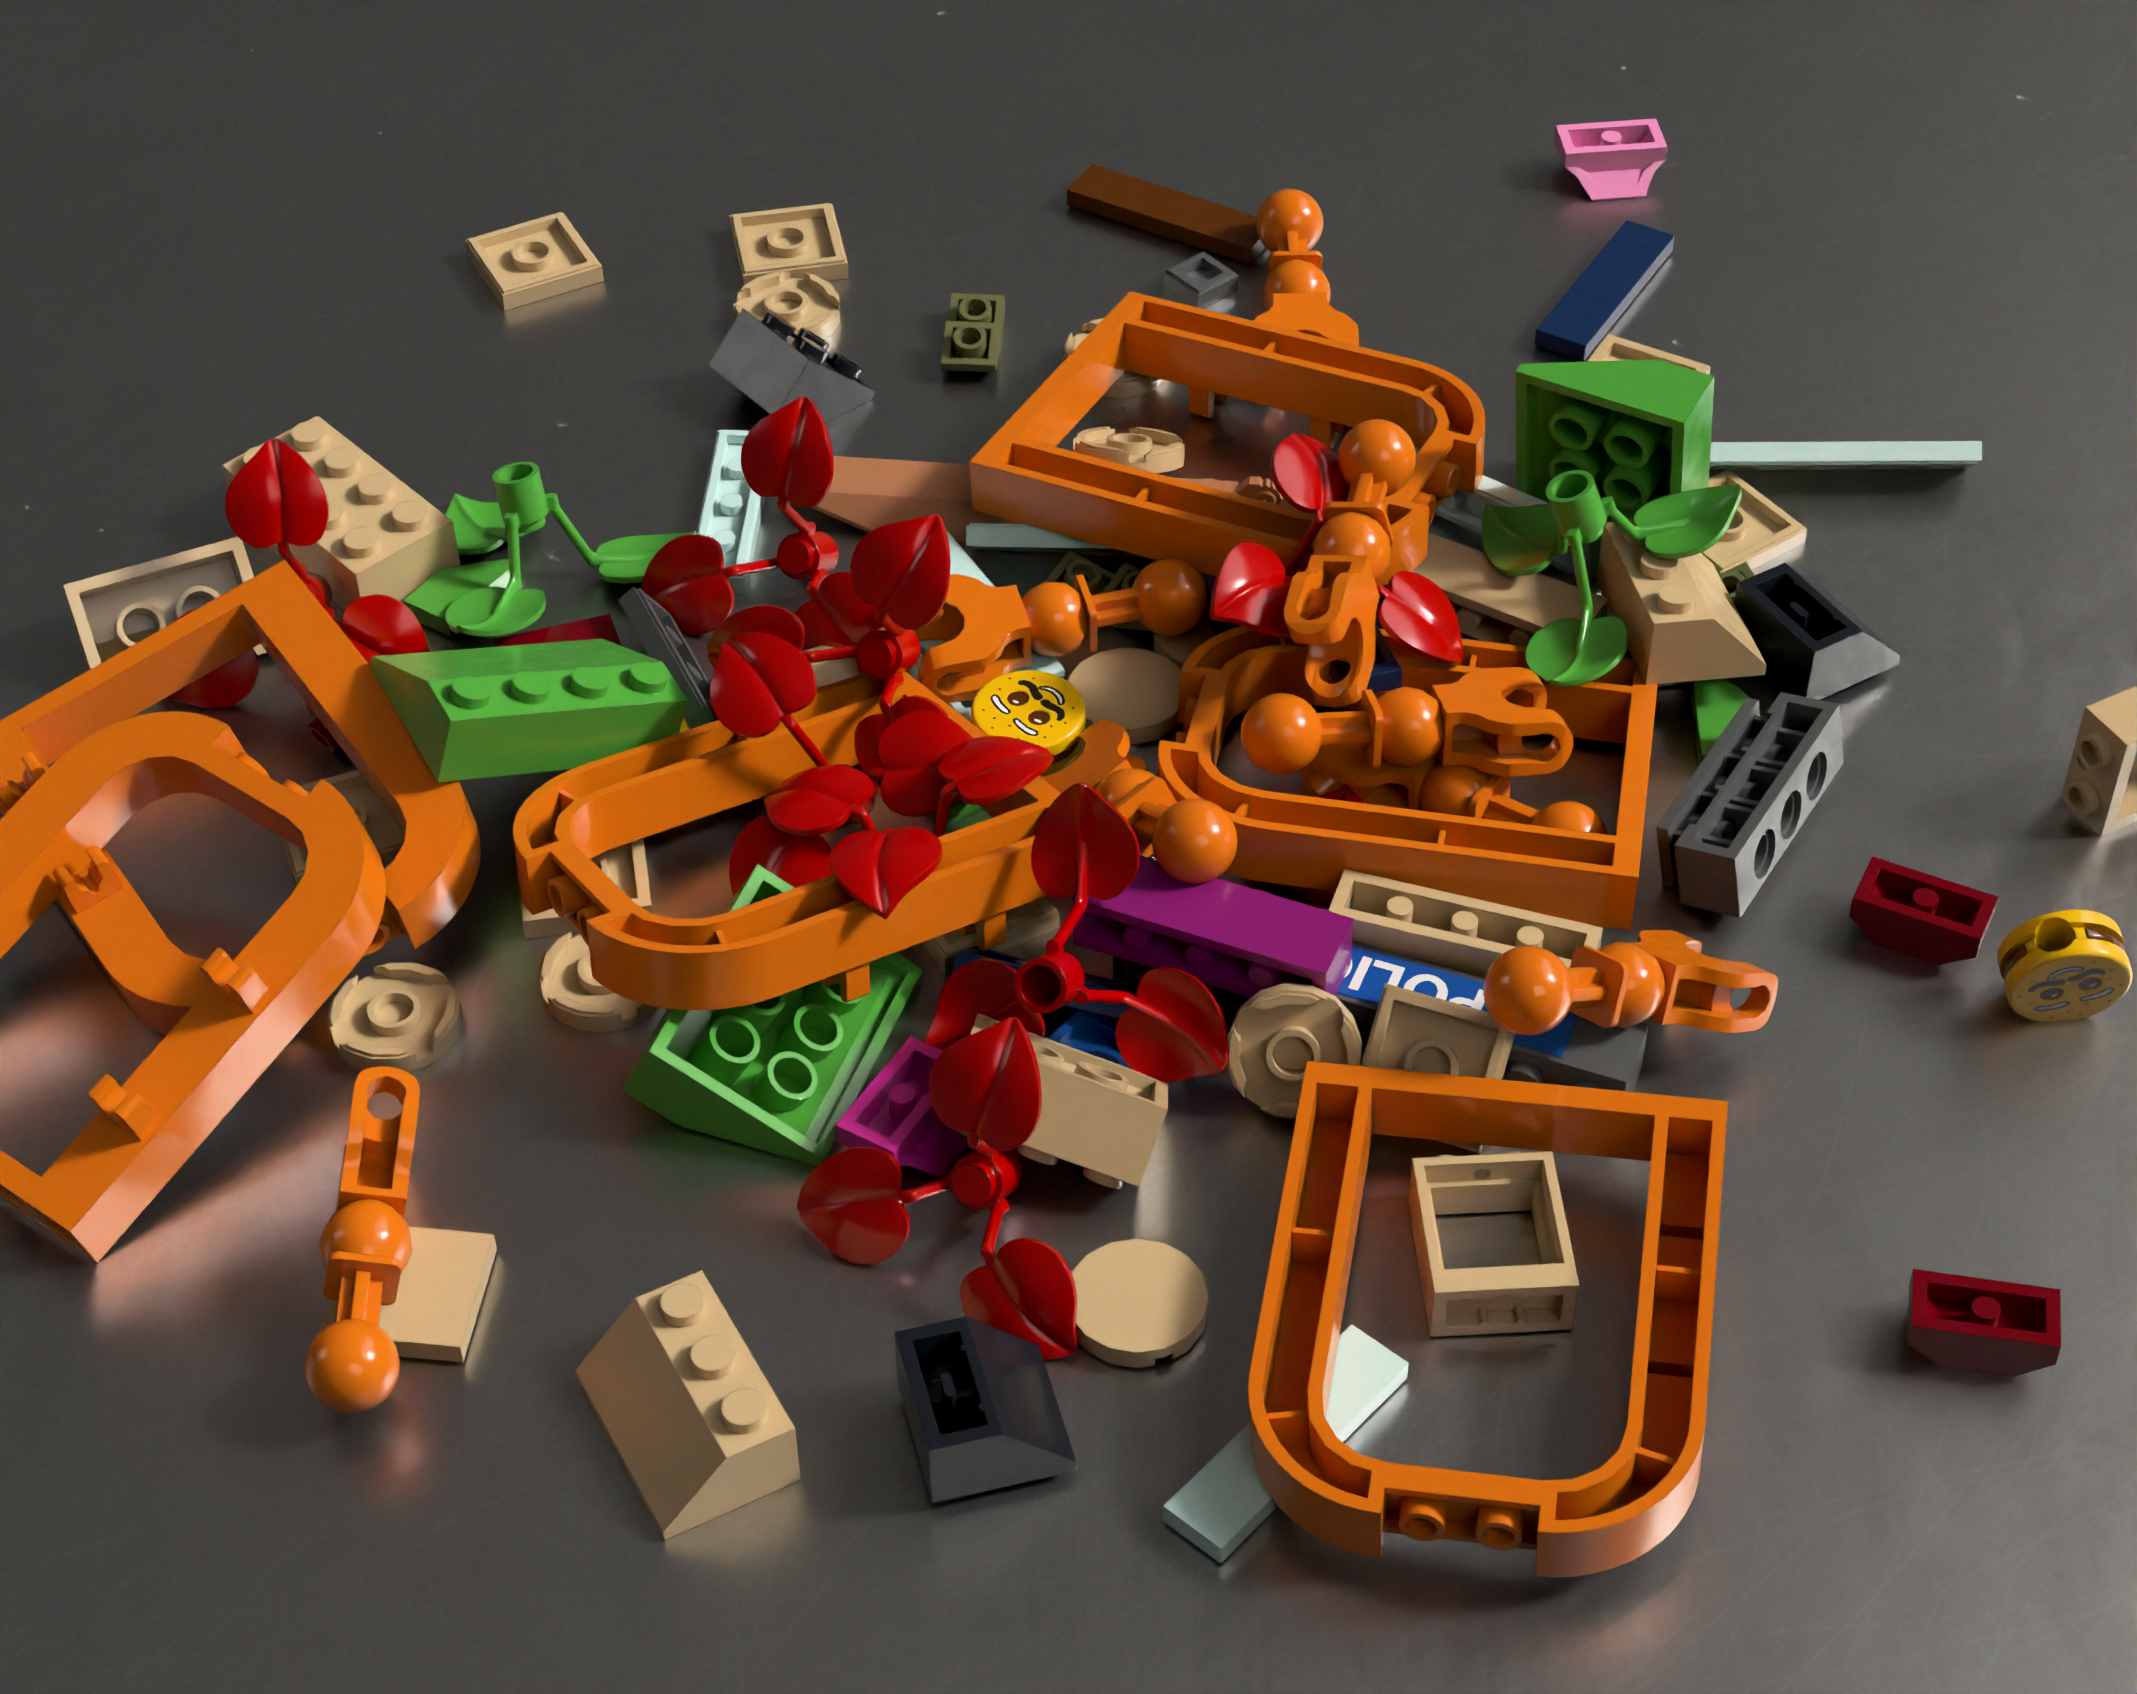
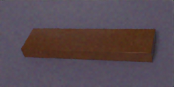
(1166, 213)

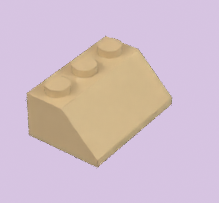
(138, 600)
(1674, 614)
(1092, 1113)
(688, 1407)

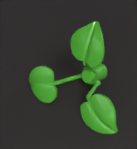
(521, 510)
(1528, 537)

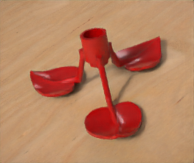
(786, 459)
(284, 503)
(906, 576)
(1255, 584)
(760, 685)
(889, 864)
(1173, 1020)
(995, 1093)

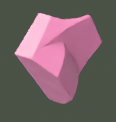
(1612, 157)

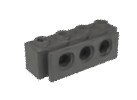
(1748, 801)

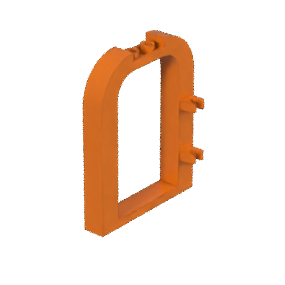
(1219, 356)
(279, 612)
(1316, 838)
(785, 938)
(252, 1002)
(1572, 1523)

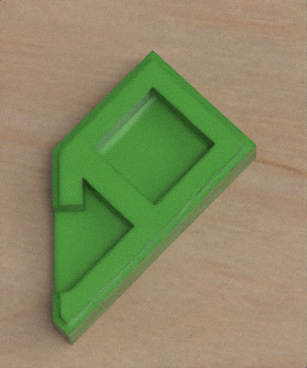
(448, 583)

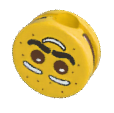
(1036, 710)
(2064, 965)

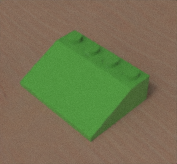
(1624, 421)
(529, 705)
(772, 1068)

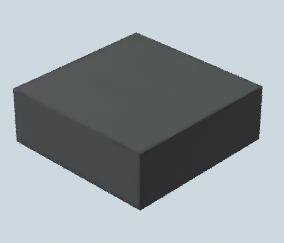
(1200, 280)

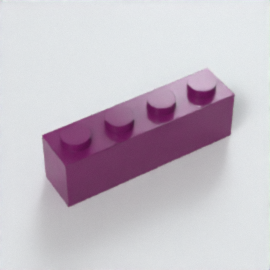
(1219, 933)

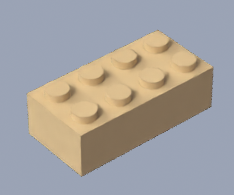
(377, 529)

